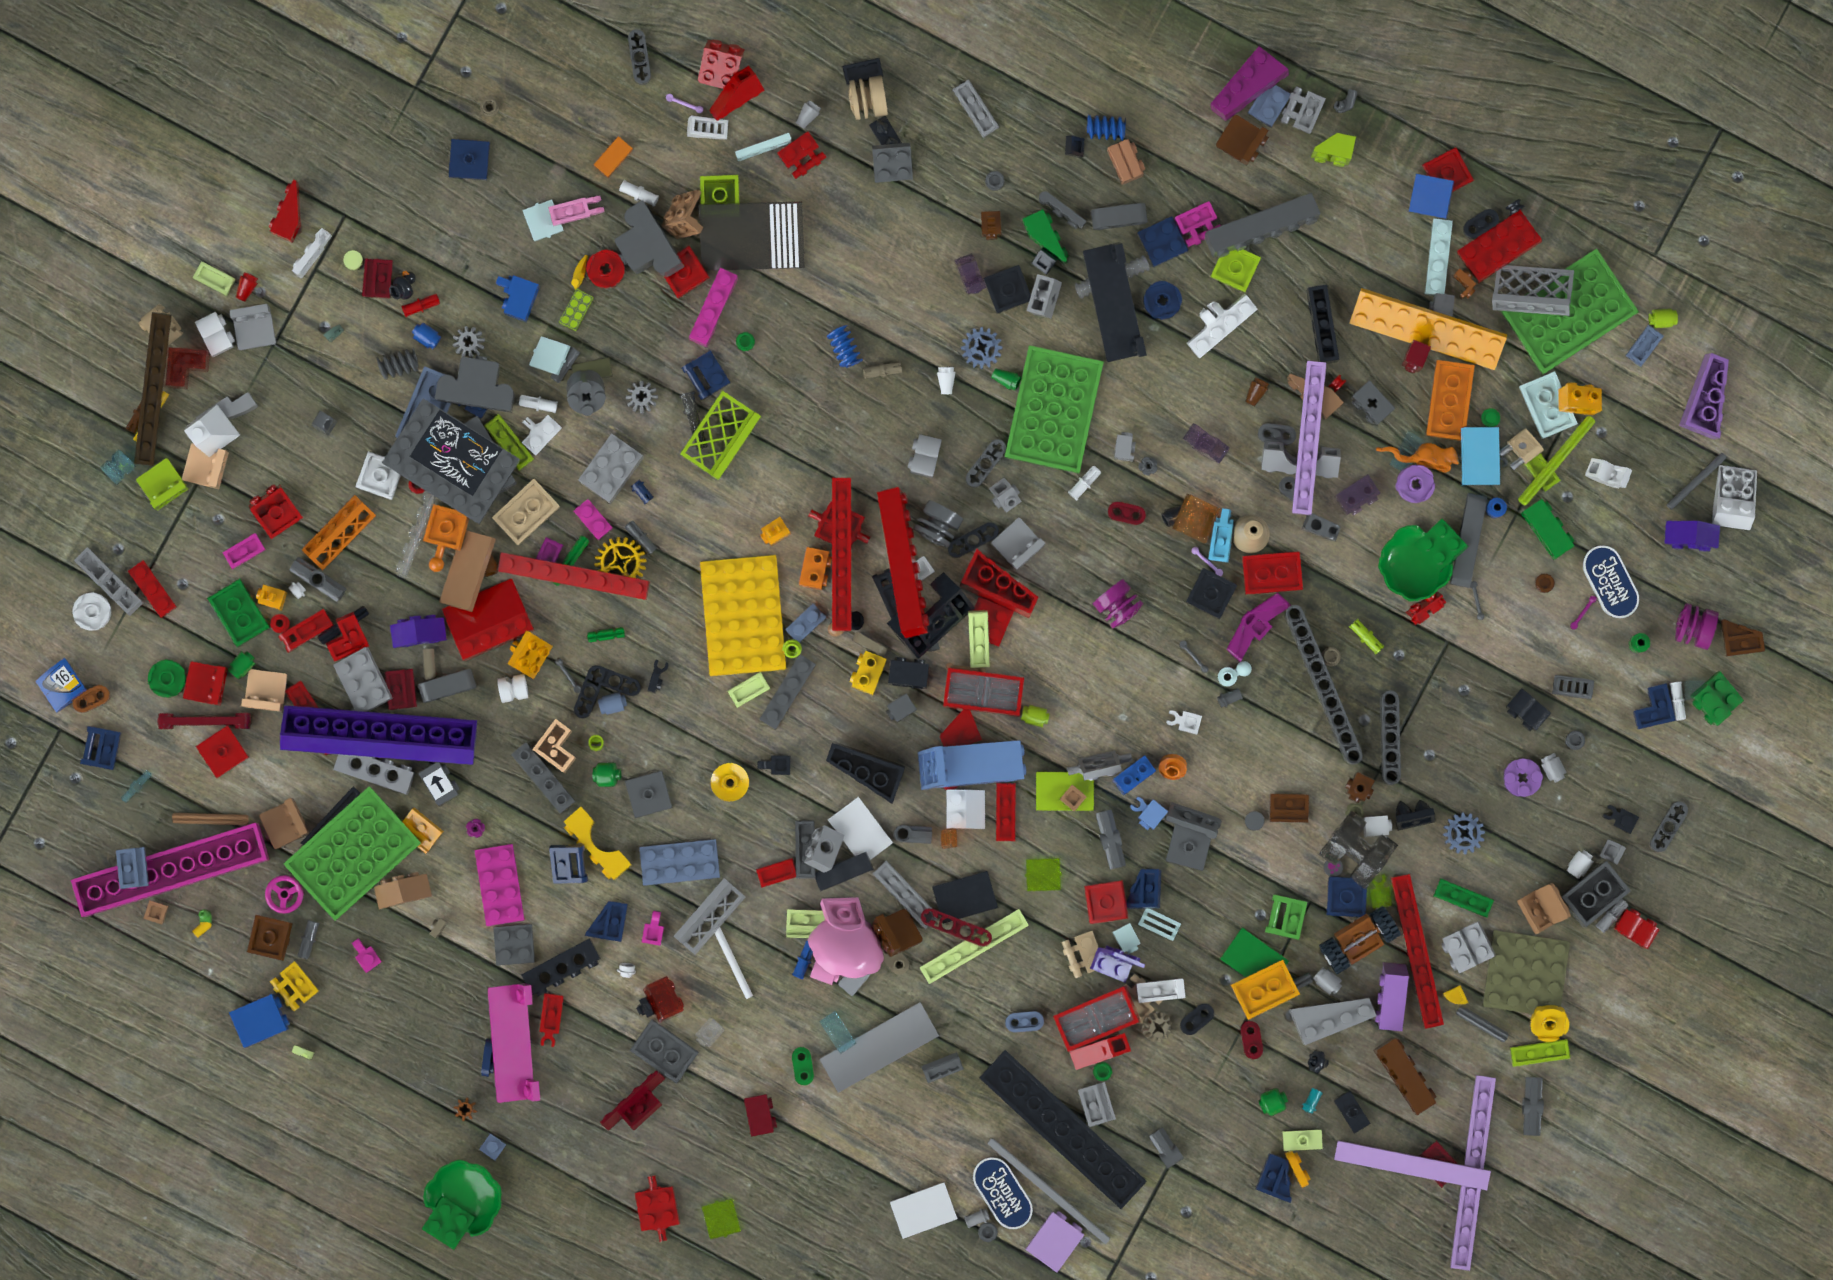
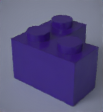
(1692, 534)
(418, 631)

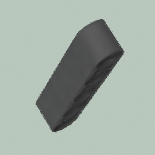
(1470, 533)
(1394, 729)

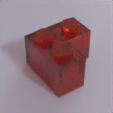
(181, 362)

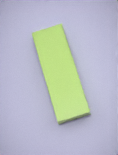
(978, 638)

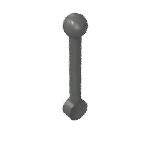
(1480, 616)
(1183, 644)
(559, 662)

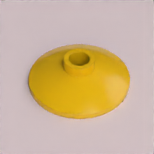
(726, 772)

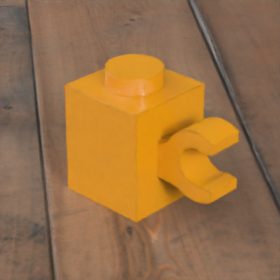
(774, 532)
(271, 597)

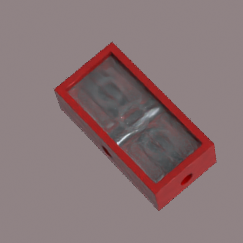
(983, 692)
(1097, 1018)

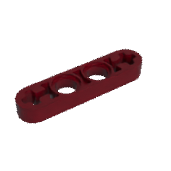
(955, 930)

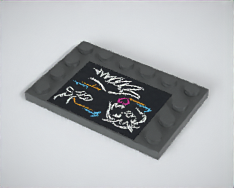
(451, 461)

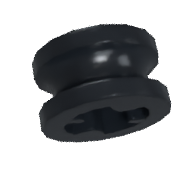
(1515, 207)

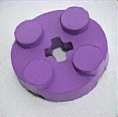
(1426, 483)
(1533, 777)

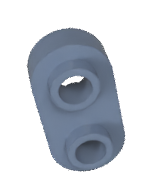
(1024, 1021)

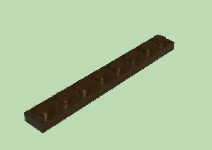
(152, 388)

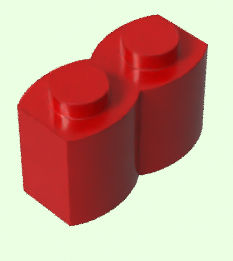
(1636, 928)

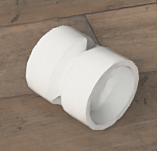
(513, 688)

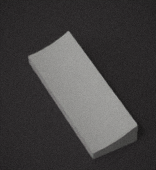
(880, 1047)

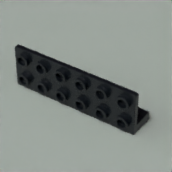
(1113, 302)

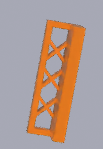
(336, 530)

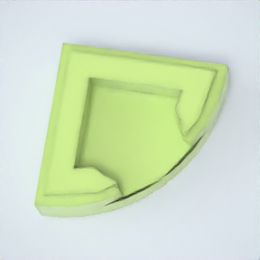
(302, 1051)

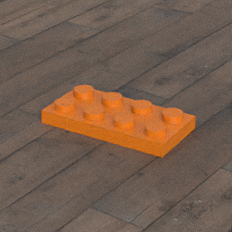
(1449, 399)

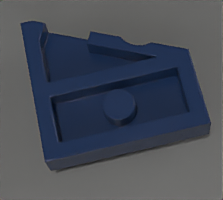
(1146, 890)
(609, 922)

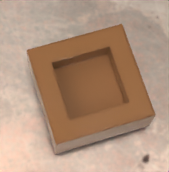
(1073, 798)
(156, 912)

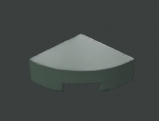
(334, 333)

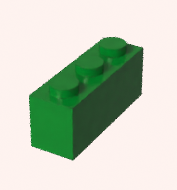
(1548, 529)

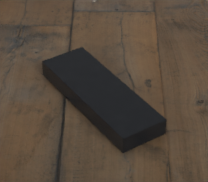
(844, 871)

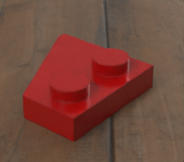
(961, 731)

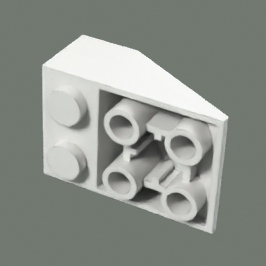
(1735, 497)

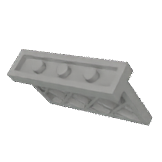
(1532, 302)

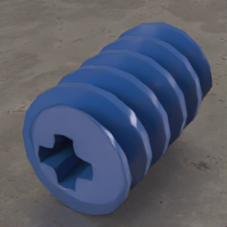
(1106, 127)
(843, 347)

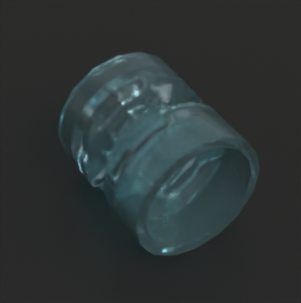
(117, 466)

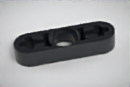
(975, 532)

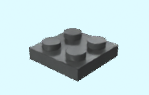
(892, 162)
(514, 944)

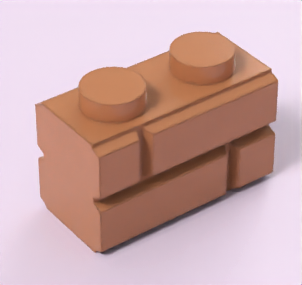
(1125, 161)

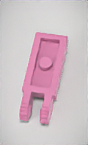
(574, 210)

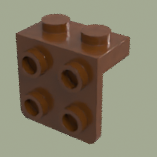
(1242, 140)
(897, 932)

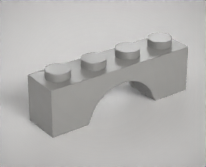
(1278, 459)

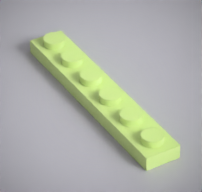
(966, 951)

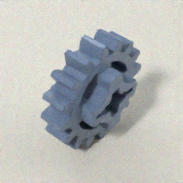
(989, 345)
(1469, 827)

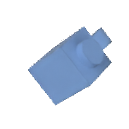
(1151, 813)

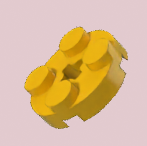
(1549, 1013)

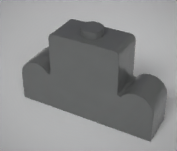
(647, 243)
(476, 386)

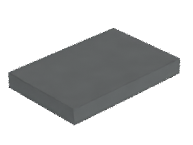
(664, 1051)

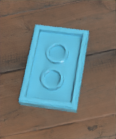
(1480, 456)

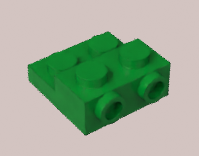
(1716, 699)

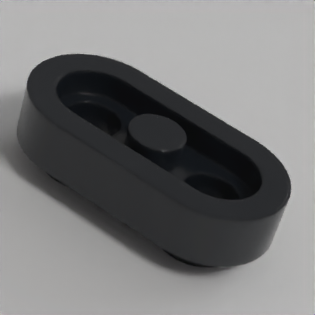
(1480, 224)
(1196, 1018)

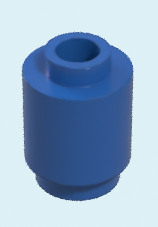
(426, 335)
(1491, 512)

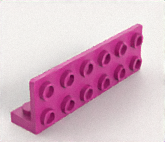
(512, 1043)

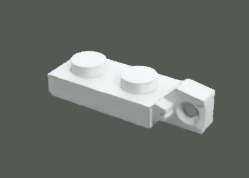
(312, 252)

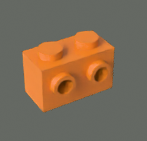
(814, 568)

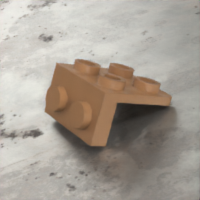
(1544, 908)

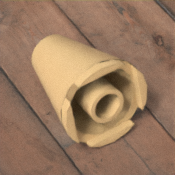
(1247, 541)

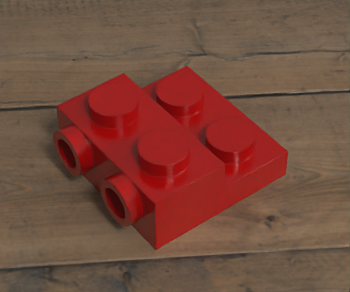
(274, 510)

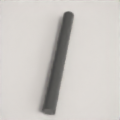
(1696, 481)

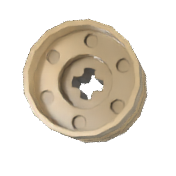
(868, 97)

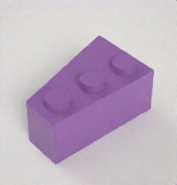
(1392, 996)

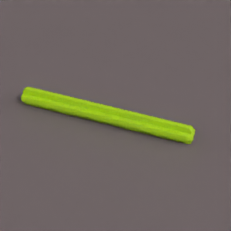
(1556, 460)

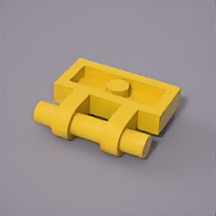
(299, 982)

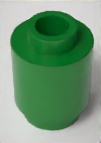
(1633, 645)
(241, 664)

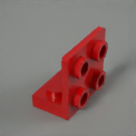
(205, 683)

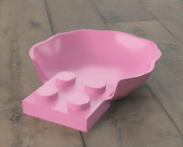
(845, 940)

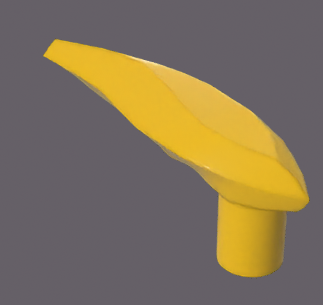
(579, 272)

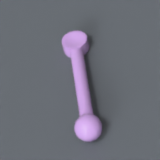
(669, 97)
(1195, 550)

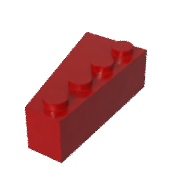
(998, 586)

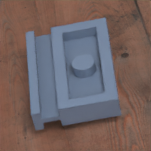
(1269, 105)
(132, 868)

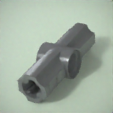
(308, 572)
(1110, 839)
(1532, 1106)

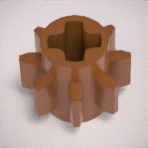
(469, 1105)

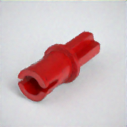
(420, 305)

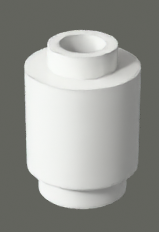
(1580, 864)

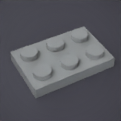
(363, 681)

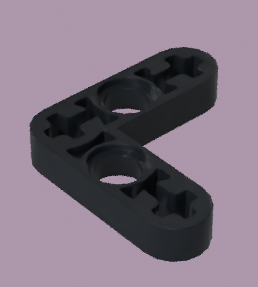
(603, 681)

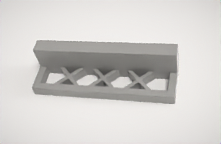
(703, 913)

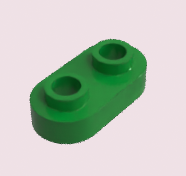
(802, 1066)

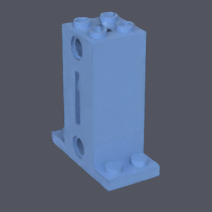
(971, 764)

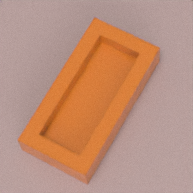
(613, 157)

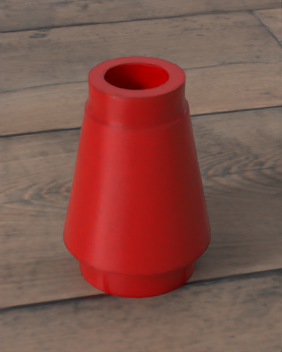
(246, 286)

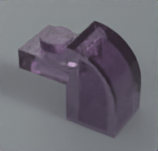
(970, 274)
(1206, 444)

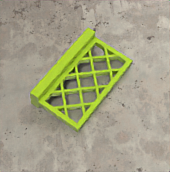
(733, 445)

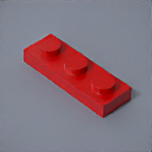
(152, 589)

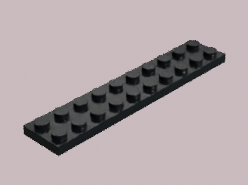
(1063, 1129)

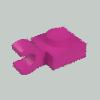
(653, 932)
(367, 957)

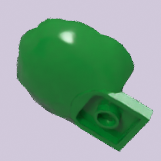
(1420, 562)
(462, 1201)

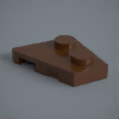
(1740, 639)

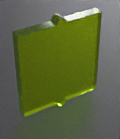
(1043, 874)
(721, 1219)

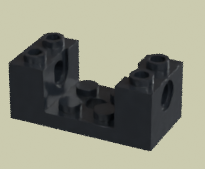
(948, 610)

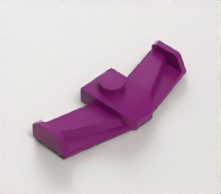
(1256, 624)

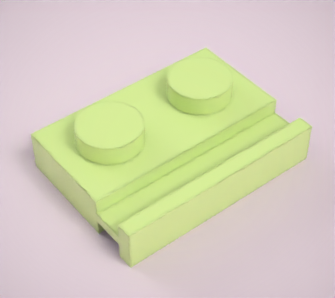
(802, 922)

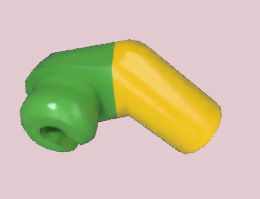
(205, 923)

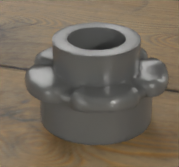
(1143, 466)

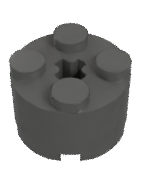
(585, 392)

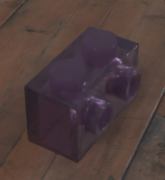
(1357, 495)

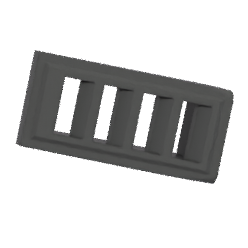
(1589, 692)

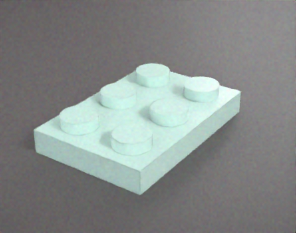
(1543, 404)

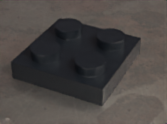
(1007, 289)
(1211, 593)

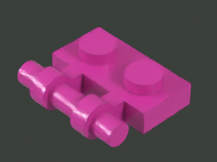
(1195, 219)

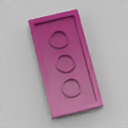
(499, 885)

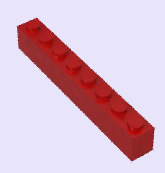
(902, 562)

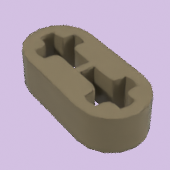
(869, 644)

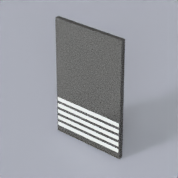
(752, 236)

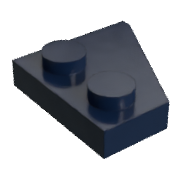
(1275, 1178)

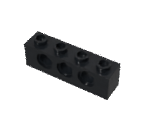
(1322, 324)
(585, 948)

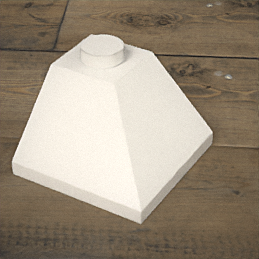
(211, 431)

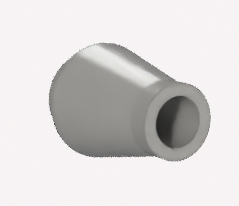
(808, 114)

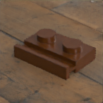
(1289, 808)

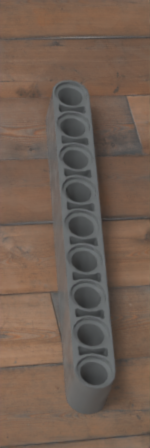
(1331, 692)

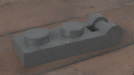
(1060, 210)
(1194, 820)

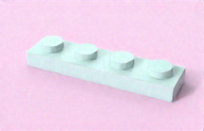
(1438, 257)

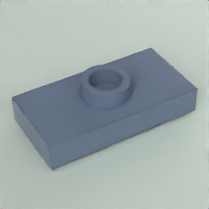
(1644, 345)

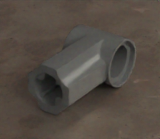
(916, 834)
(1167, 1150)

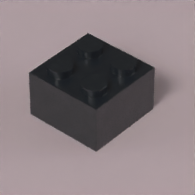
(908, 673)

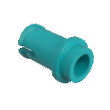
(1312, 1101)

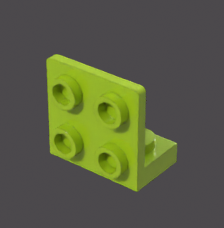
(162, 484)

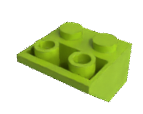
(1335, 149)

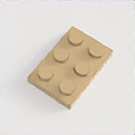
(526, 512)

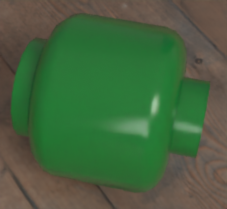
(606, 774)
(1273, 1101)

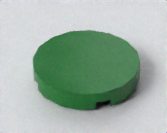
(167, 678)

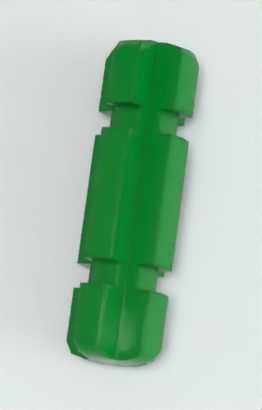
(607, 634)

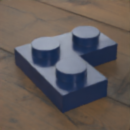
(1660, 710)

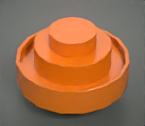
(1172, 766)

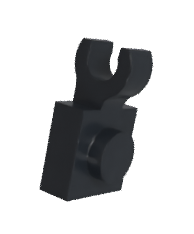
(655, 681)
(779, 765)
(645, 1007)

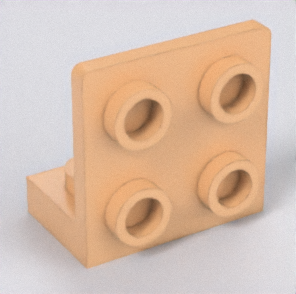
(204, 469)
(265, 690)

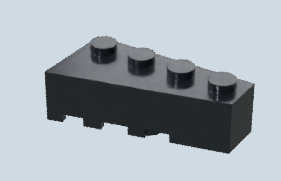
(867, 769)

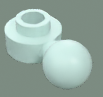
(1242, 669)

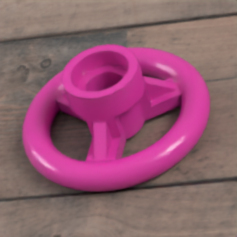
(283, 901)

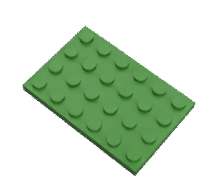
(1595, 309)
(1054, 409)
(352, 853)

